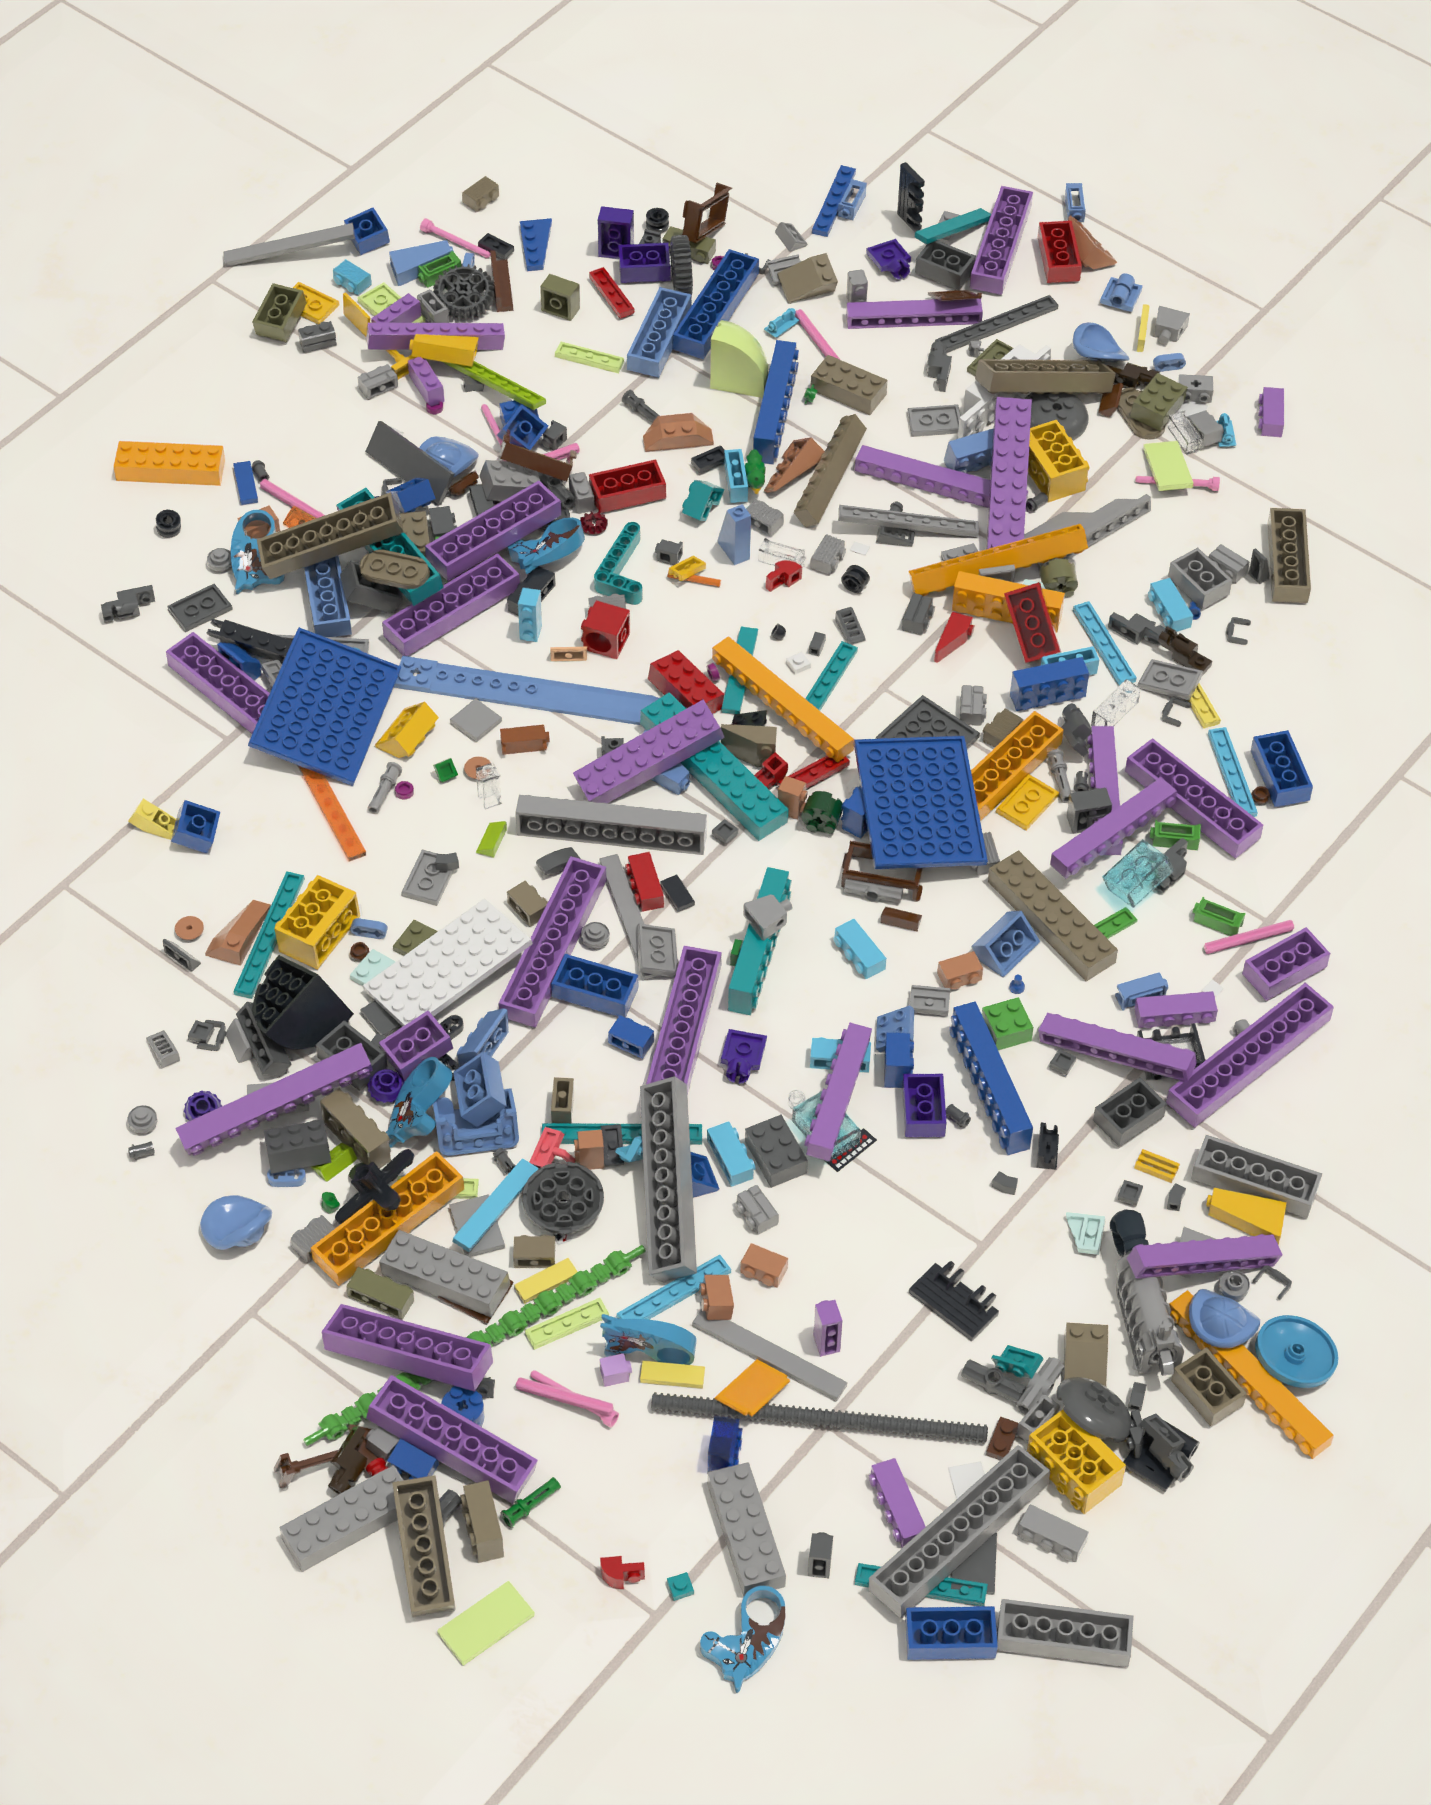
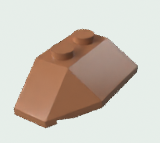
(677, 432)

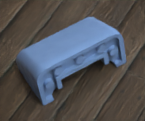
(461, 1137)

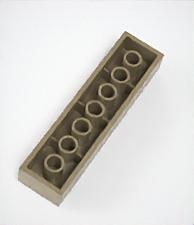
(1044, 376)
(330, 535)
(1052, 915)

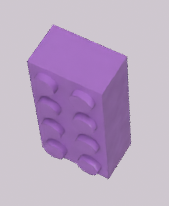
(1286, 963)

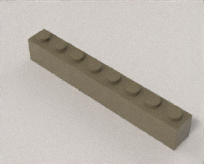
(830, 470)

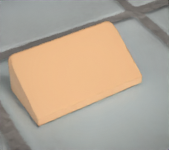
(568, 653)

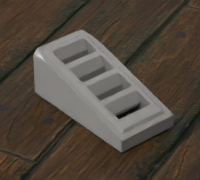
(166, 1059)

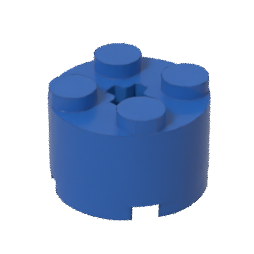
(466, 1403)

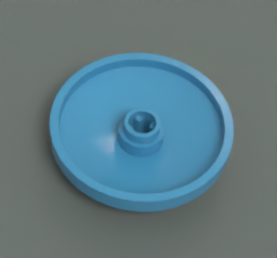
(1296, 1351)

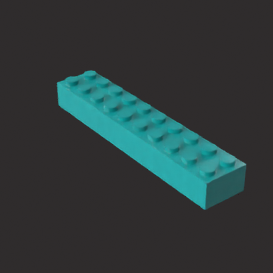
(725, 777)

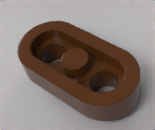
(468, 480)

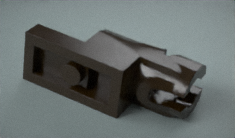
(1133, 375)
(1184, 650)
(349, 1461)

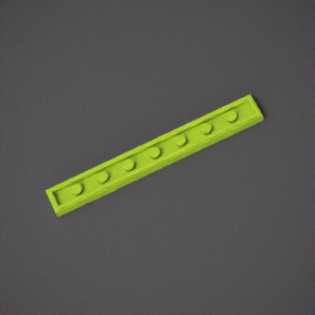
(501, 384)

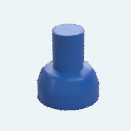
(1195, 610)
(1017, 985)

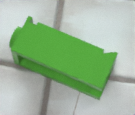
(430, 272)
(1169, 833)
(1218, 917)

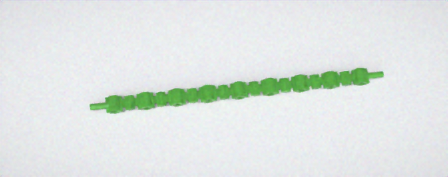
(511, 1323)

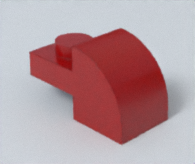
(786, 573)
(773, 770)
(615, 1572)

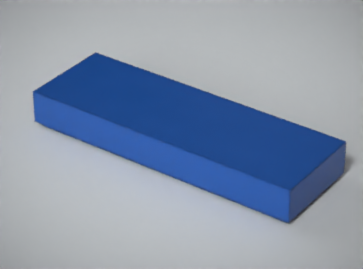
(245, 482)

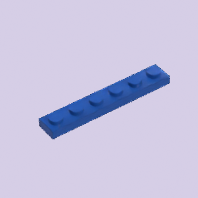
(830, 206)

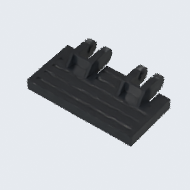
(910, 197)
(955, 1304)

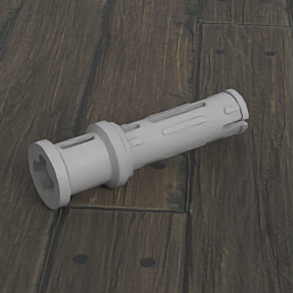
(1059, 770)
(387, 781)

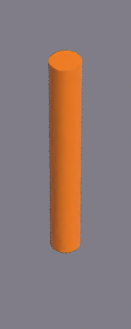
(700, 579)

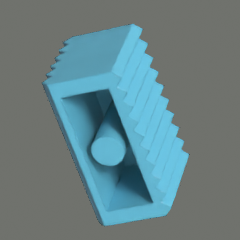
(351, 277)

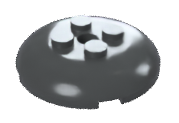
(1062, 407)
(558, 1183)
(1095, 1408)

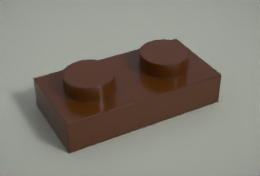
(1002, 1438)

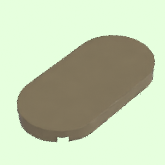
(1140, 429)
(394, 569)

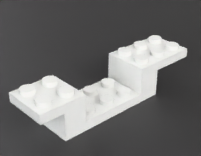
(980, 404)

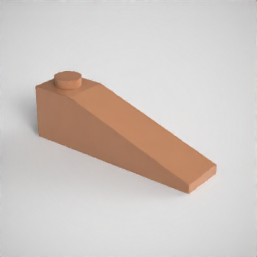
(1090, 249)
(797, 459)
(239, 934)

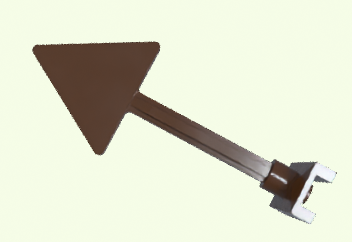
(290, 1468)

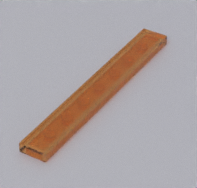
(334, 814)

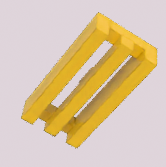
(687, 568)
(1159, 1163)

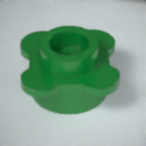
(810, 394)

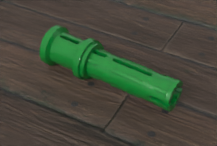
(524, 1509)

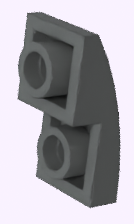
(556, 860)
(1135, 1438)

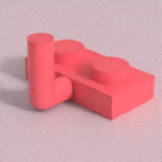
(549, 1147)

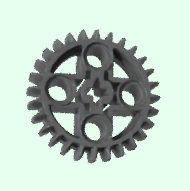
(681, 264)
(465, 291)

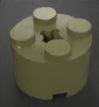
(1059, 576)

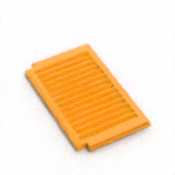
(753, 1388)

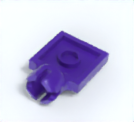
(890, 257)
(742, 1054)

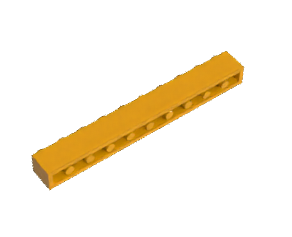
(1018, 553)
(783, 699)
(1262, 1387)

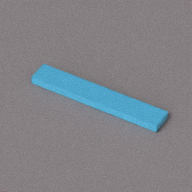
(1104, 643)
(1231, 769)
(494, 1206)
(674, 1291)

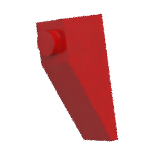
(954, 635)

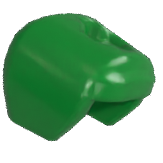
(329, 1202)

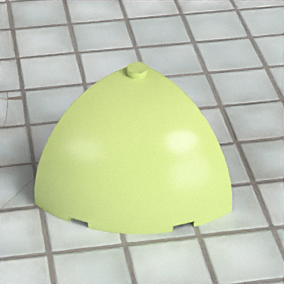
(737, 361)

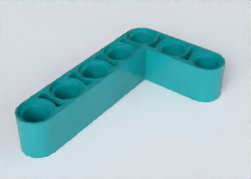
(607, 577)

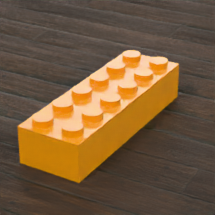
(169, 463)
(986, 598)

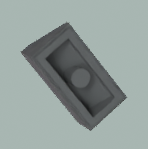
(180, 955)

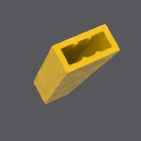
(445, 348)
(1247, 1212)

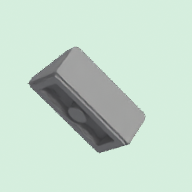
(790, 236)
(238, 1042)

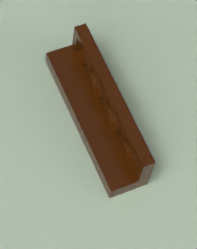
(502, 284)

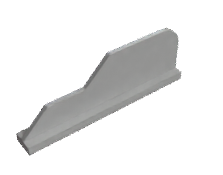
(1097, 523)

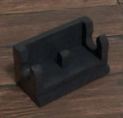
(1047, 1147)

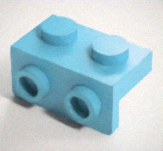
(631, 1152)

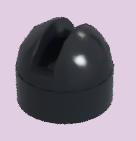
(778, 631)

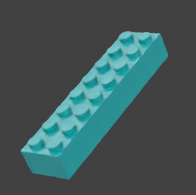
(399, 544)
(755, 952)

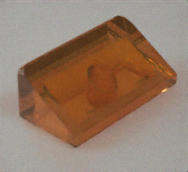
(297, 516)

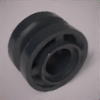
(657, 220)
(168, 530)
(855, 578)

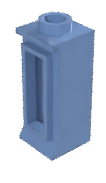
(849, 210)
(1077, 212)
(1141, 987)

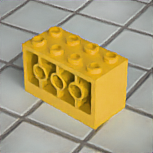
(1056, 462)
(317, 921)
(1077, 1461)

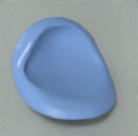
(1097, 343)
(450, 453)
(234, 1222)
(1221, 1320)

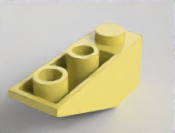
(152, 820)

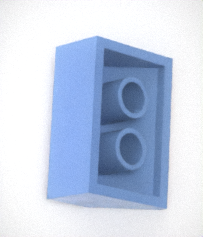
(1006, 943)
(486, 1037)

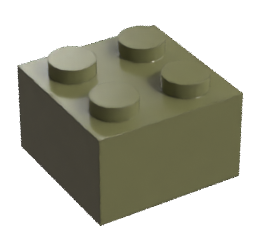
(560, 297)

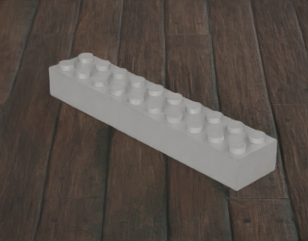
(611, 824)
(668, 1179)
(959, 1531)

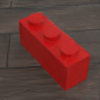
(644, 881)

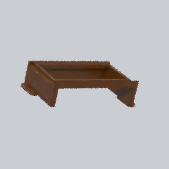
(694, 211)
(536, 461)
(863, 850)

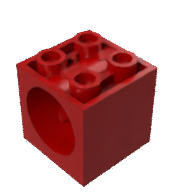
(606, 629)

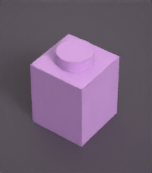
(615, 1369)

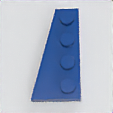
(535, 240)

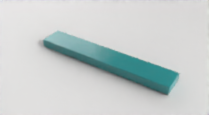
(952, 226)
(831, 674)
(735, 691)
(943, 1591)

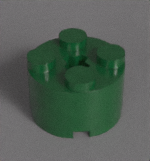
(822, 812)

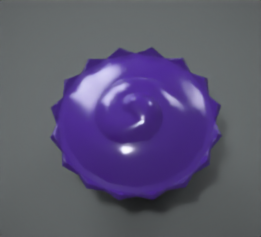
(385, 1085)
(200, 1104)

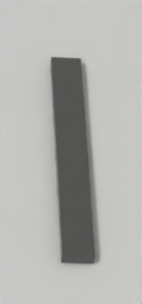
(999, 323)

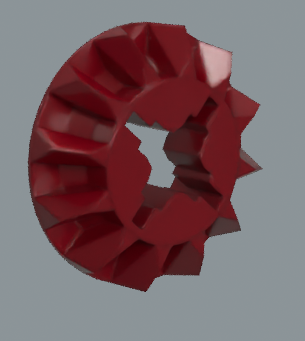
(600, 525)

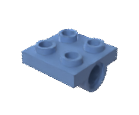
(1121, 292)
(894, 1022)

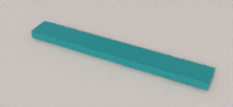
(266, 939)
(629, 1131)

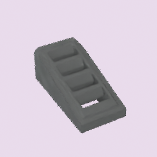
(889, 535)
(1259, 567)
(848, 615)

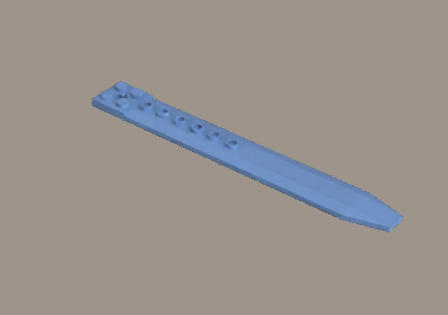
(521, 691)

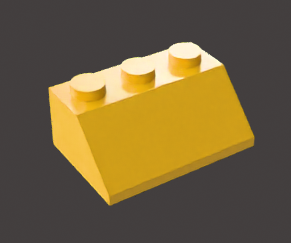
(407, 730)

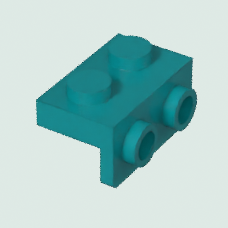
(1018, 1362)

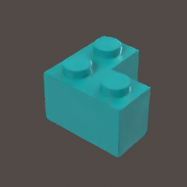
(701, 498)

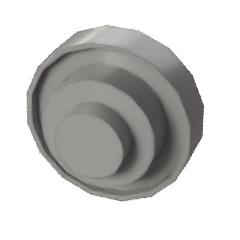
(219, 559)
(595, 935)
(142, 1119)
(1234, 1284)

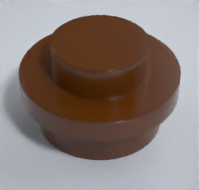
(1260, 795)
(359, 951)

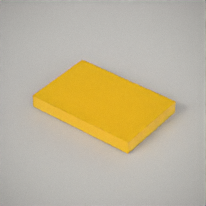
(318, 304)
(1027, 802)

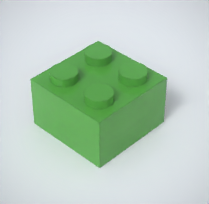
(1008, 1023)

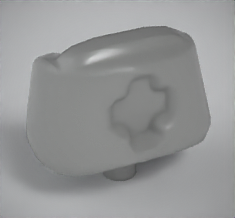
(974, 348)
(1240, 1026)

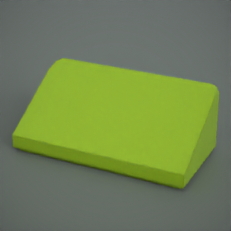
(492, 838)
(341, 1158)

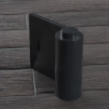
(1150, 1468)

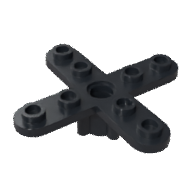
(373, 1184)

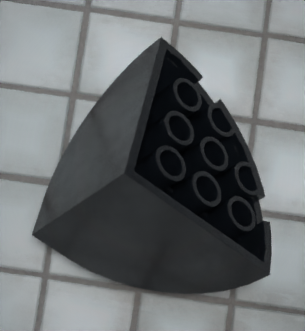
(296, 1005)

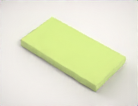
(381, 298)
(1168, 465)
(486, 1623)

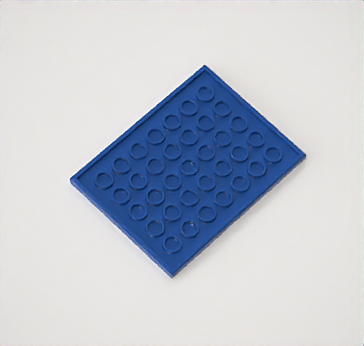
(325, 706)
(920, 802)

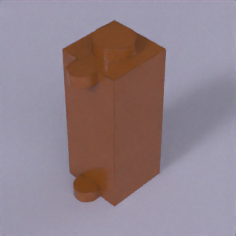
(524, 739)

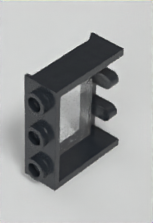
(1184, 1041)

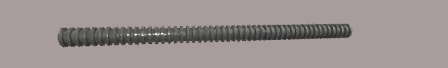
(825, 1418)

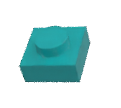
(680, 1586)

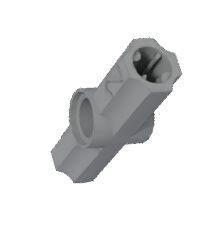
(874, 892)
(1040, 1384)

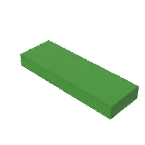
(1116, 922)

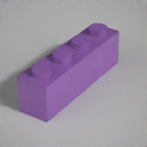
(1175, 1009)
(897, 1500)

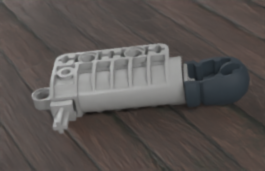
(1143, 1302)

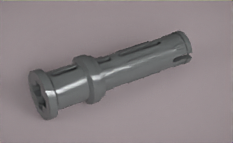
(638, 405)

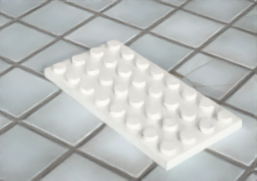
(448, 963)

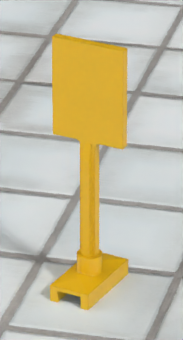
(361, 320)

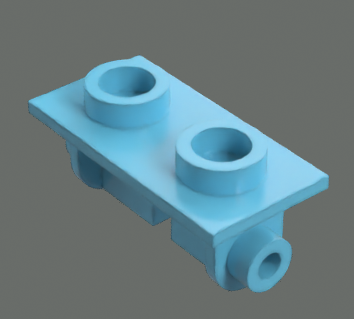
(782, 323)
(1228, 436)

